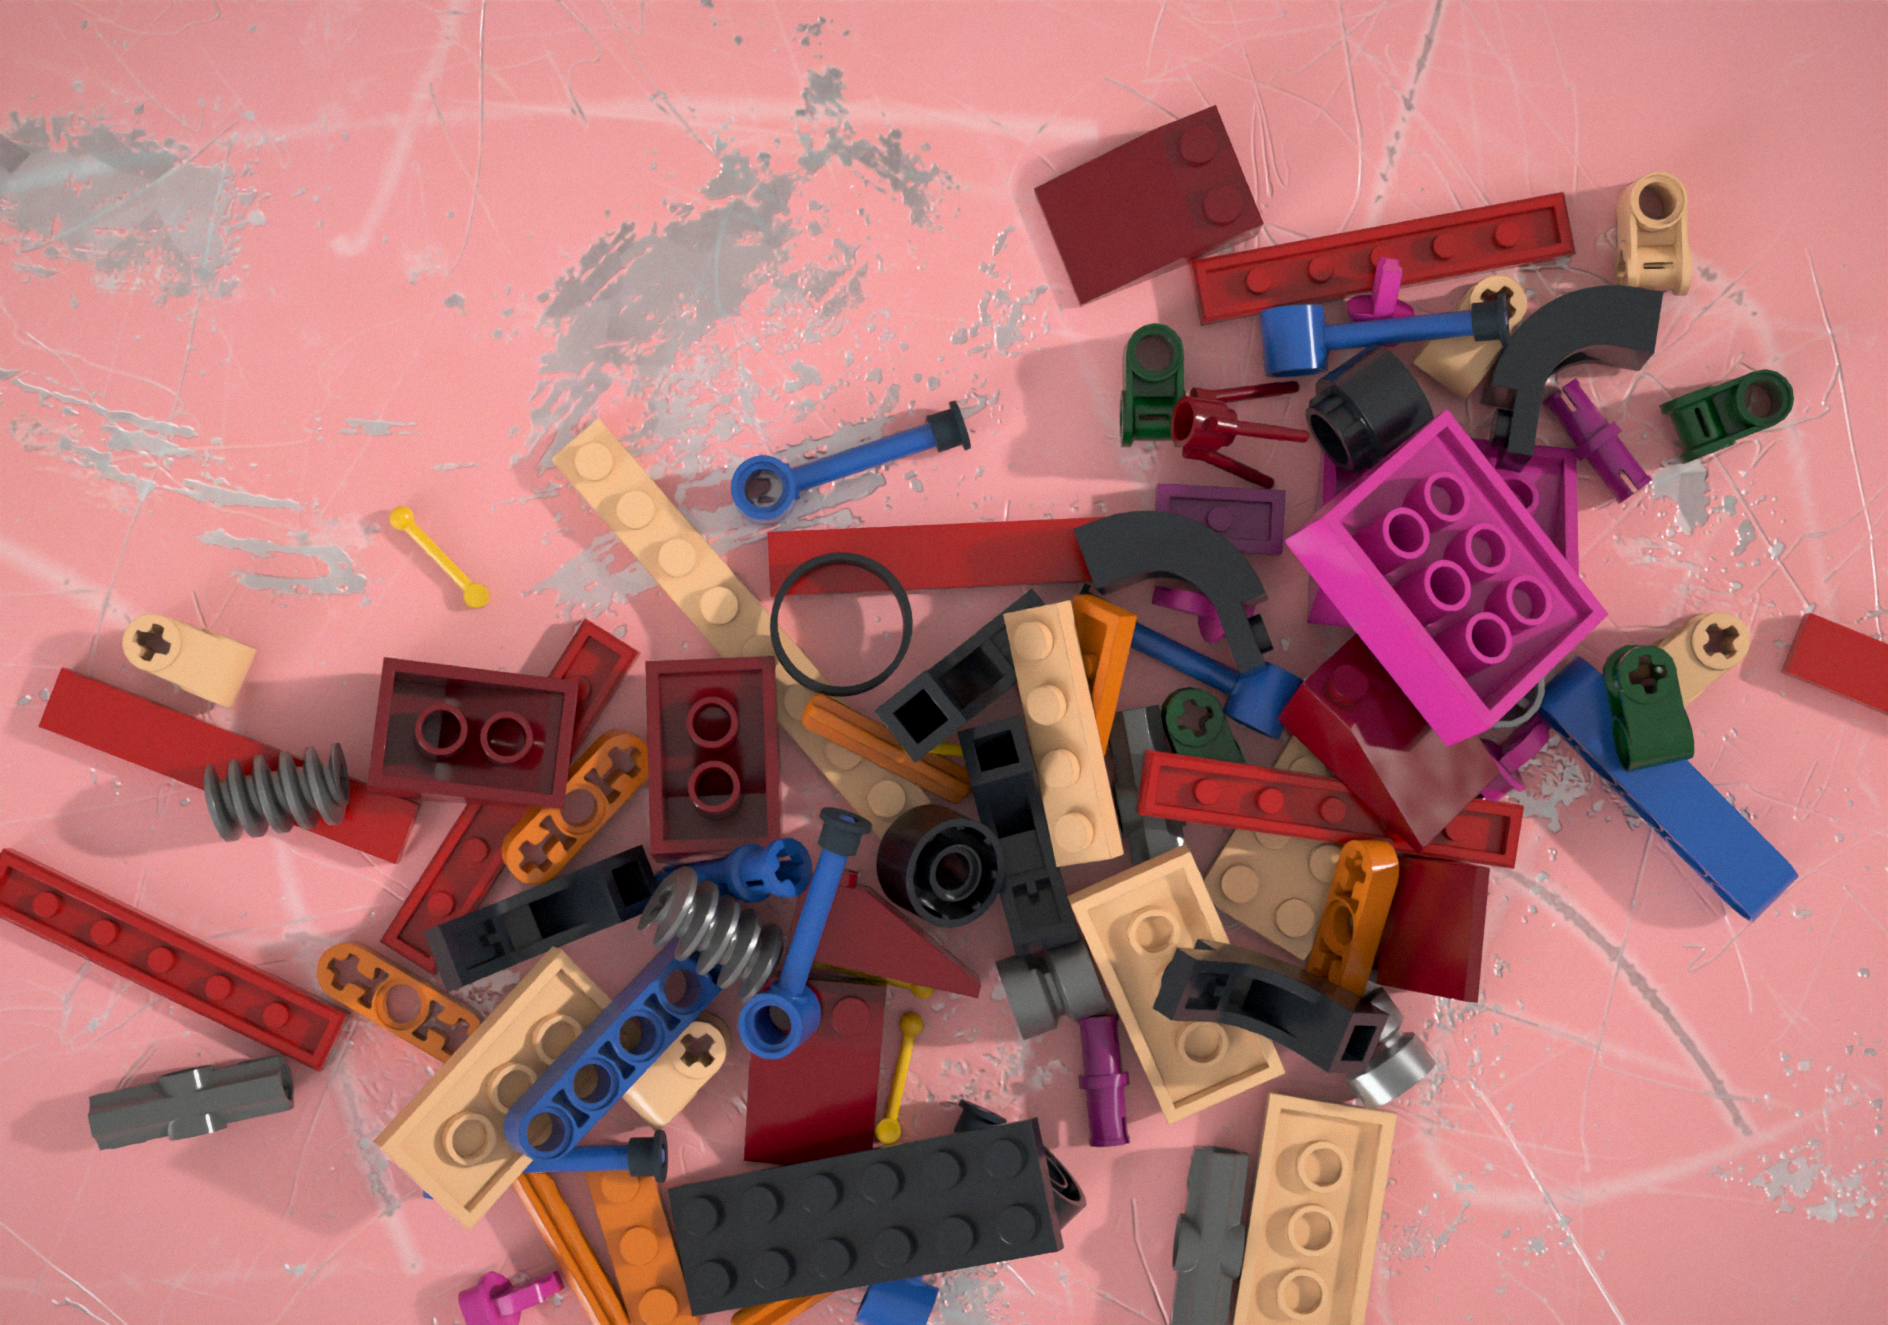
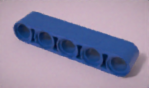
(1670, 799)
(602, 1048)

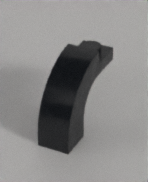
(1582, 327)
(1168, 545)
(954, 687)
(1013, 809)
(542, 918)
(1273, 1000)

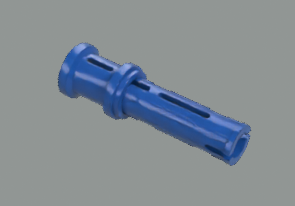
(755, 871)

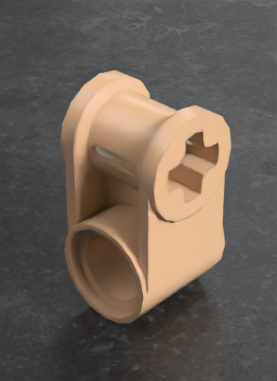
(1654, 242)
(1461, 361)
(197, 658)
(1695, 666)
(678, 1074)

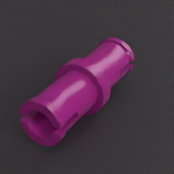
(1597, 441)
(1104, 1080)

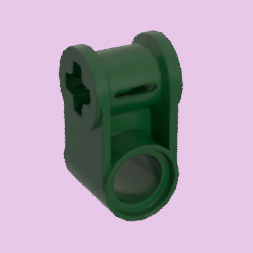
(1150, 392)
(1718, 414)
(1650, 716)
(1214, 737)

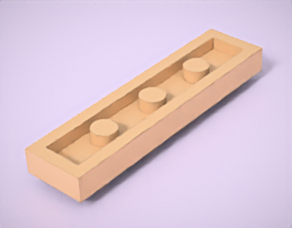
(1063, 734)

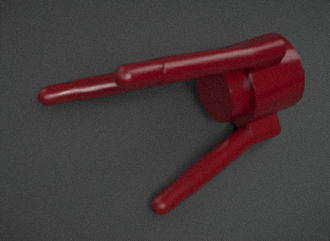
(1205, 424)

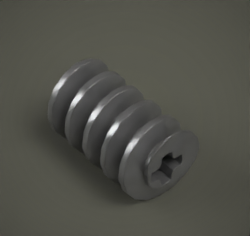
(278, 795)
(716, 930)

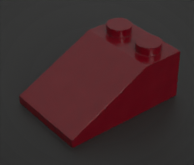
(1150, 206)
(471, 735)
(1384, 747)
(712, 756)
(1434, 929)
(879, 940)
(826, 1090)

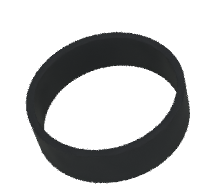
(854, 560)

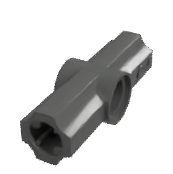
(1129, 737)
(191, 1102)
(1209, 1237)

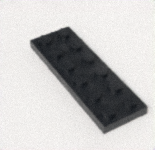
(866, 1217)

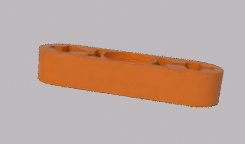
(580, 833)
(1360, 889)
(370, 966)

